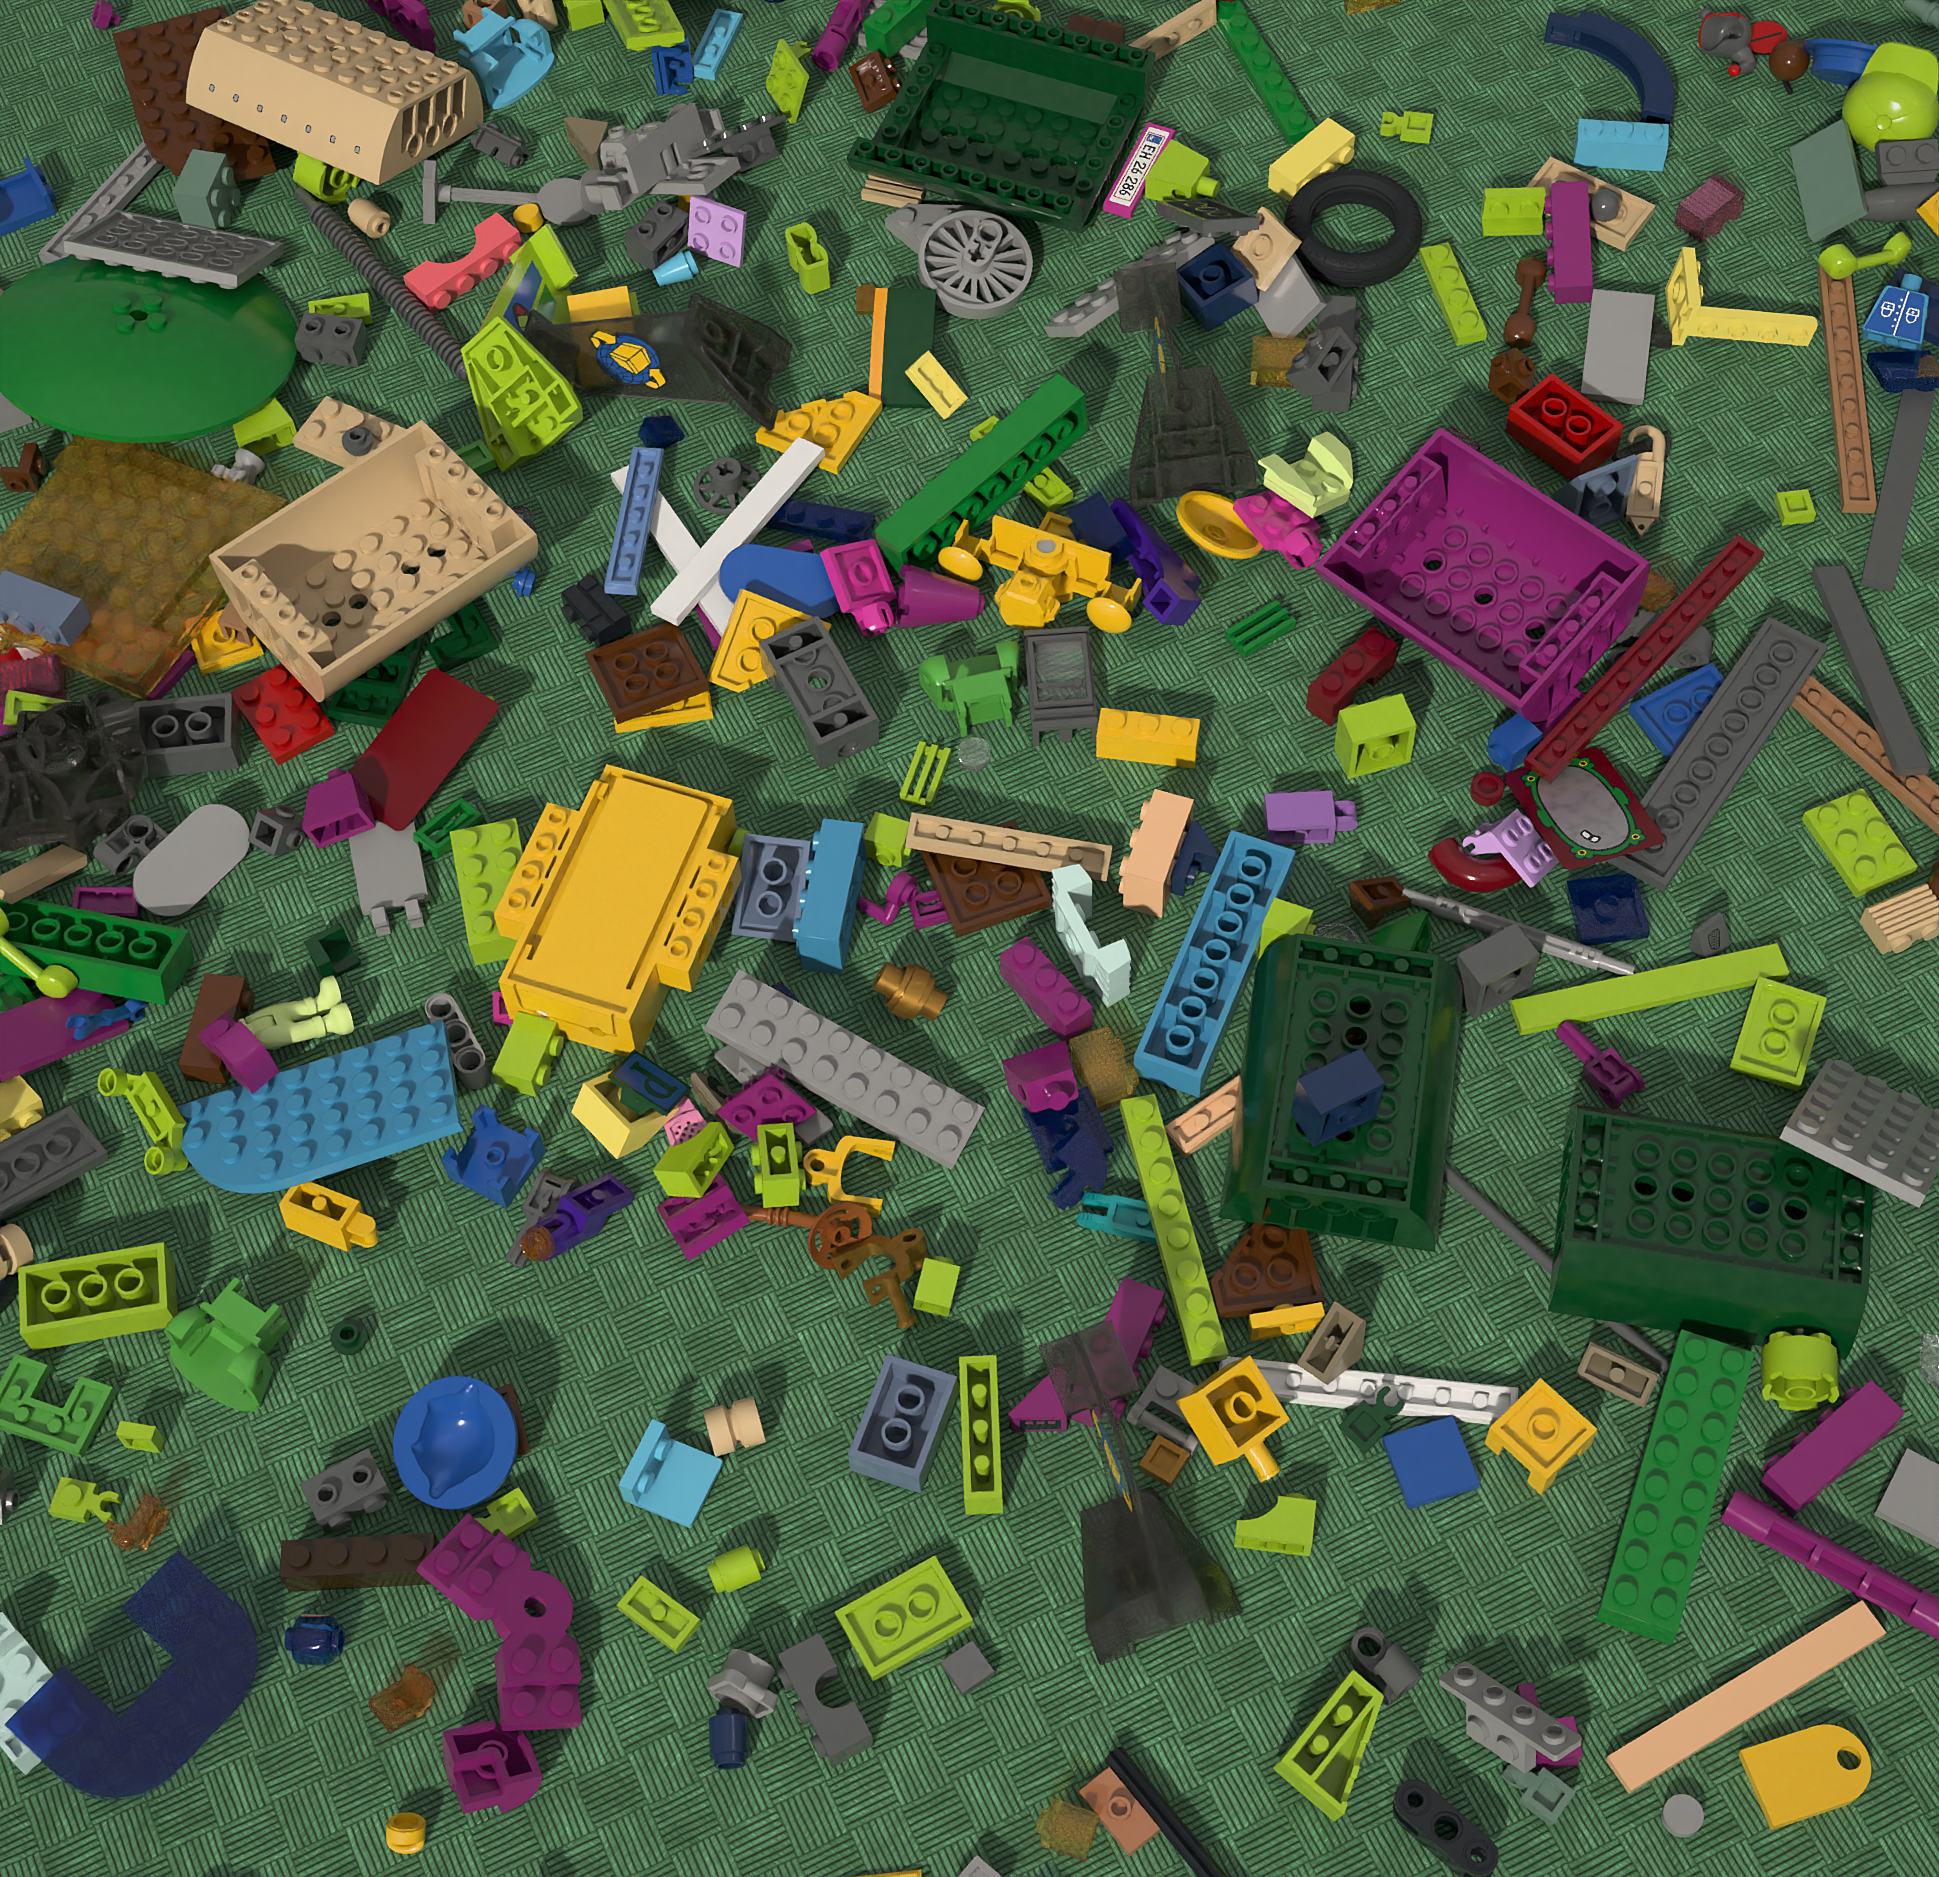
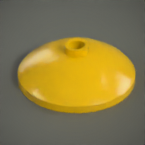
(1215, 526)

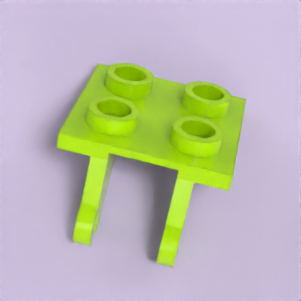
(788, 77)

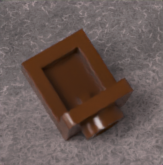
(29, 471)

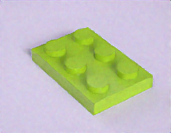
(1859, 843)
(1778, 1033)
(903, 1618)

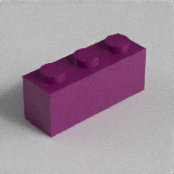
(1046, 990)

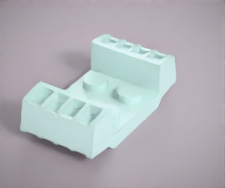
(1099, 968)
(20, 1678)

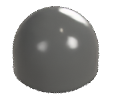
(1604, 206)

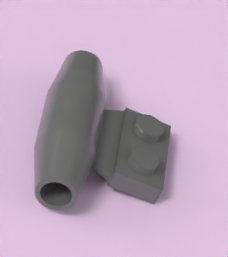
(1908, 180)

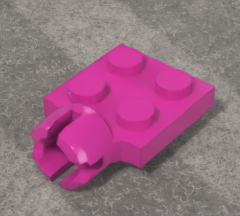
(1281, 527)
(861, 585)

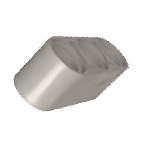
(466, 1052)

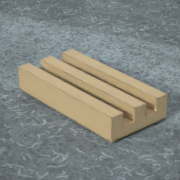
(893, 193)

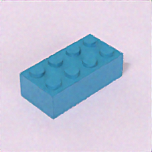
(831, 896)

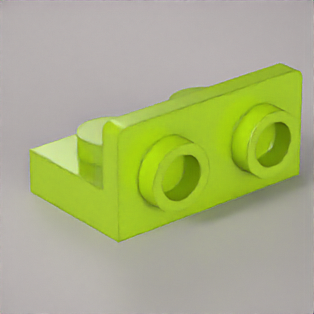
(1512, 211)

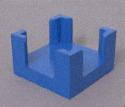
(495, 1158)

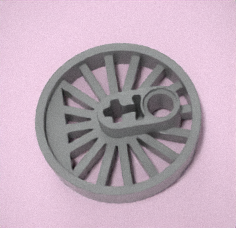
(975, 262)

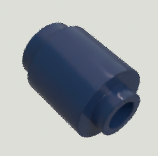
(728, 1739)

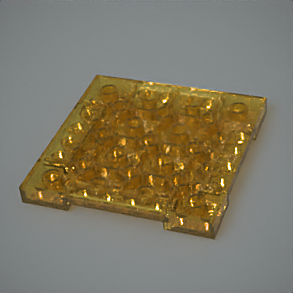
(136, 548)

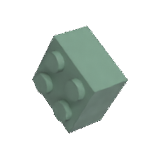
(206, 190)

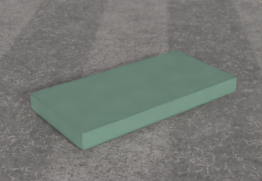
(1828, 180)

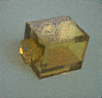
(1068, 1829)

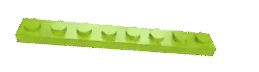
(1173, 1230)

